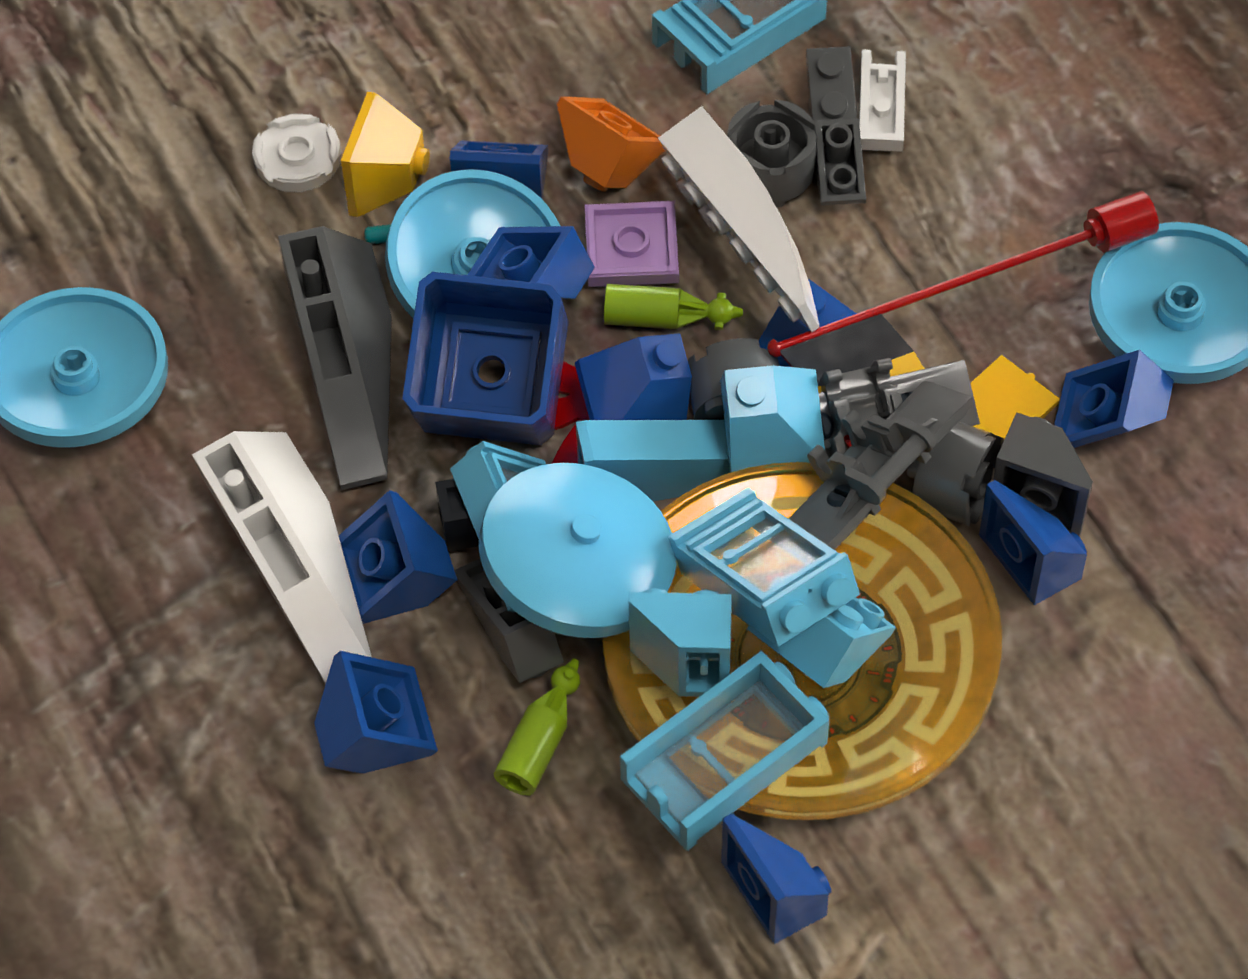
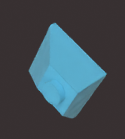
(770, 415)

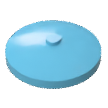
(450, 224)
(1176, 301)
(79, 367)
(572, 545)

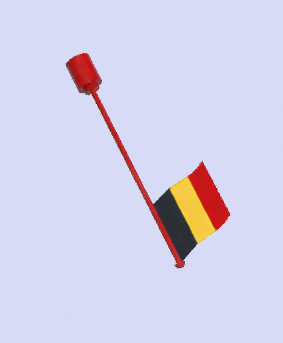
(868, 336)

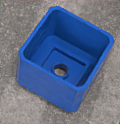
(477, 320)

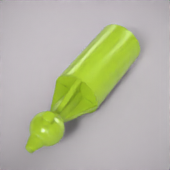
(663, 307)
(538, 734)

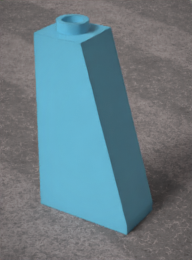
(656, 455)

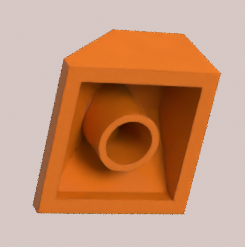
(606, 142)

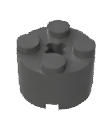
(778, 145)
(707, 372)
(958, 473)

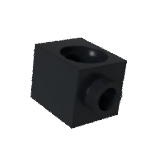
(454, 517)

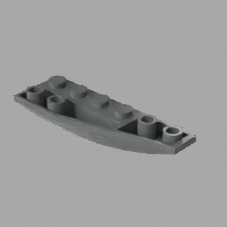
(346, 343)

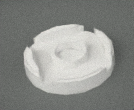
(296, 153)

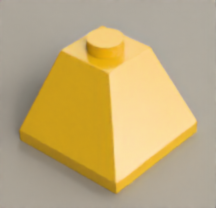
(381, 156)

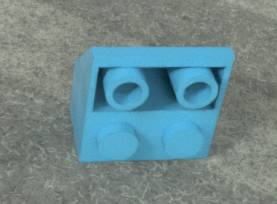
(682, 637)
(837, 643)

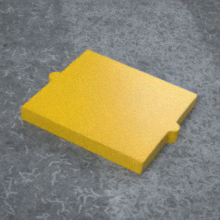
(1006, 390)

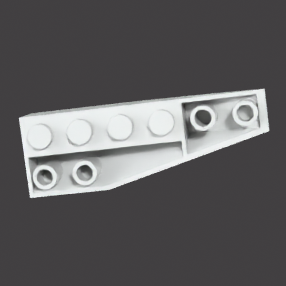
(740, 207)
(288, 537)

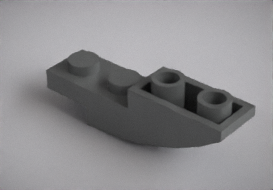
(836, 125)

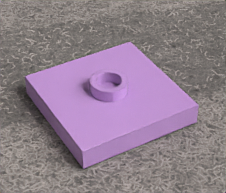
(632, 243)

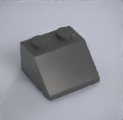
(1045, 470)

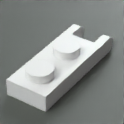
(882, 103)

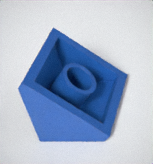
(515, 160)

